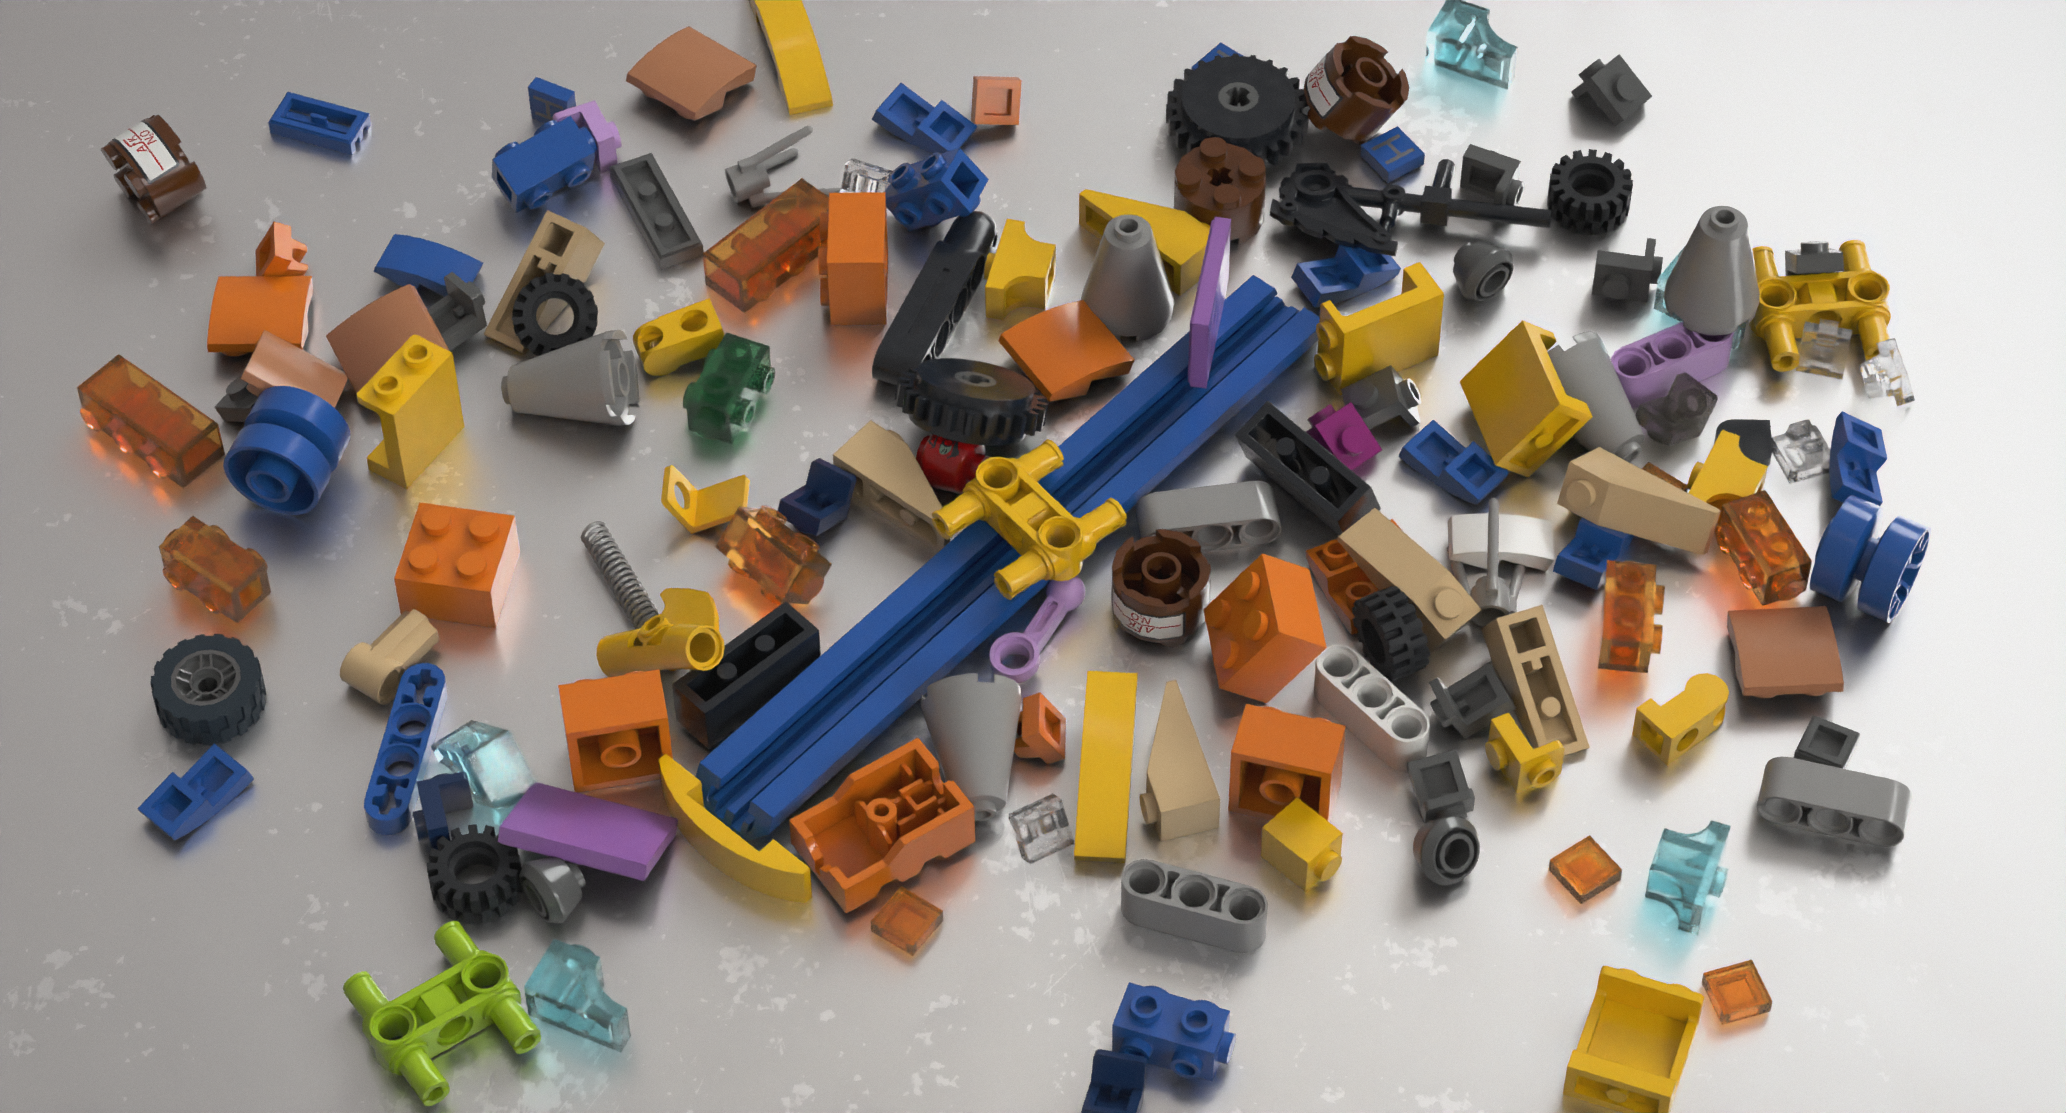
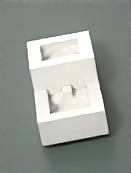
(1521, 540)

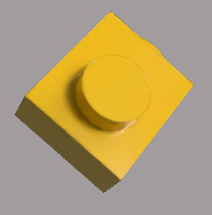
(1518, 761)

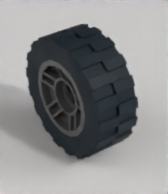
(231, 682)

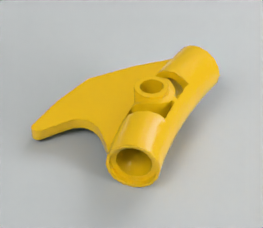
(678, 638)

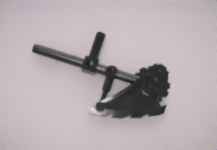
(1330, 207)

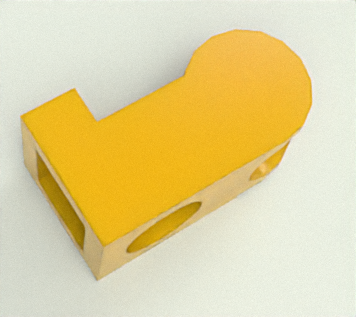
(678, 338)
(1684, 719)

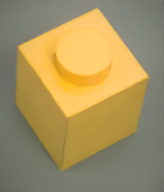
(1302, 845)

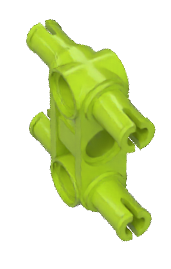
(441, 1012)

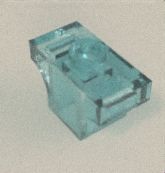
(1689, 872)

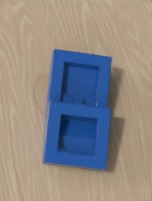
(922, 124)
(424, 263)
(1344, 276)
(1855, 458)
(1449, 465)
(1588, 553)
(197, 796)

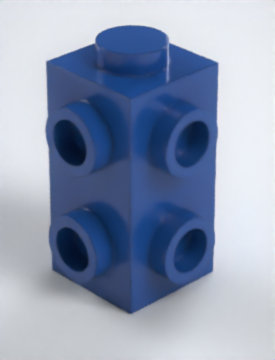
(544, 163)
(934, 189)
(1173, 1031)

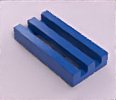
(316, 128)

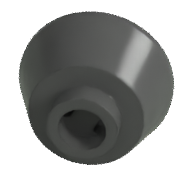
(1482, 270)
(1447, 849)
(552, 887)

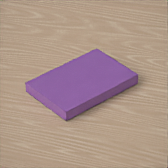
(1209, 302)
(588, 831)

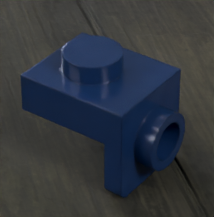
(821, 501)
(438, 797)
(1116, 1083)

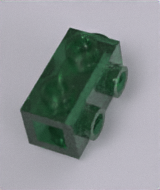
(728, 388)

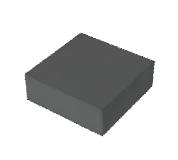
(1827, 743)

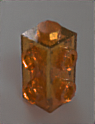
(1763, 548)
(774, 555)
(214, 569)
(1628, 616)

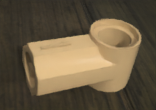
(379, 666)

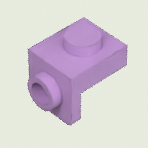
(604, 133)

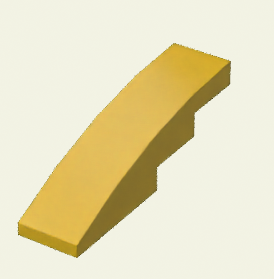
(1106, 767)

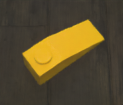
(1177, 234)

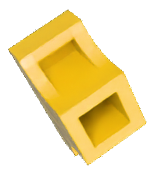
(1018, 272)
(1726, 473)

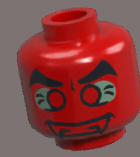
(949, 463)

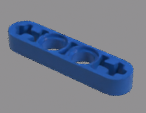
(401, 747)

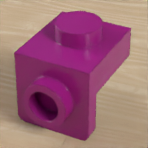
(1343, 435)

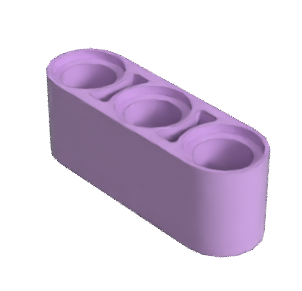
(1653, 362)

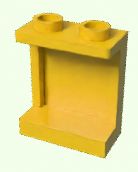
(1386, 334)
(1522, 401)
(416, 407)
(1633, 1043)

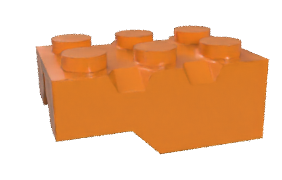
(883, 825)

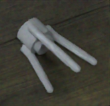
(750, 174)
(1490, 590)

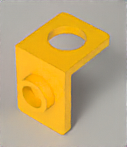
(705, 506)

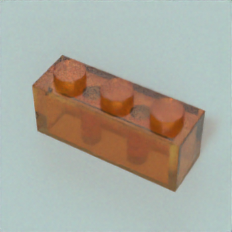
(767, 247)
(150, 421)

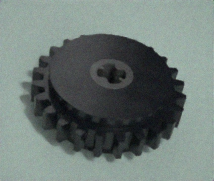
(1242, 103)
(971, 401)

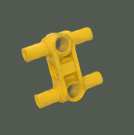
(1851, 297)
(1029, 519)

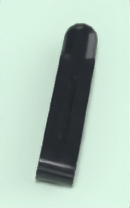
(937, 297)

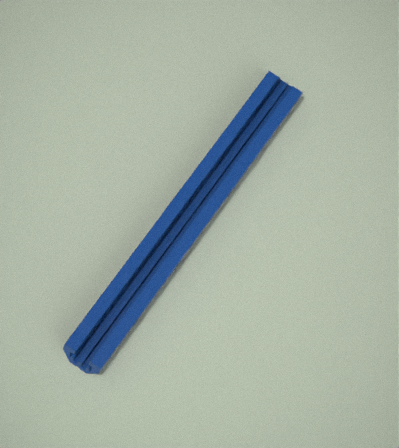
(952, 600)

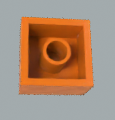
(854, 258)
(457, 564)
(1264, 628)
(615, 729)
(1284, 759)

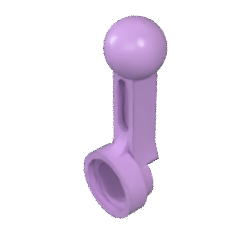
(1061, 598)

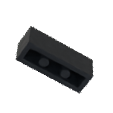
(1305, 469)
(748, 675)

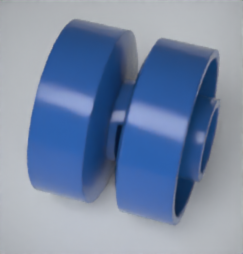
(287, 450)
(1883, 564)

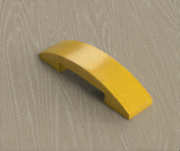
(794, 54)
(767, 871)

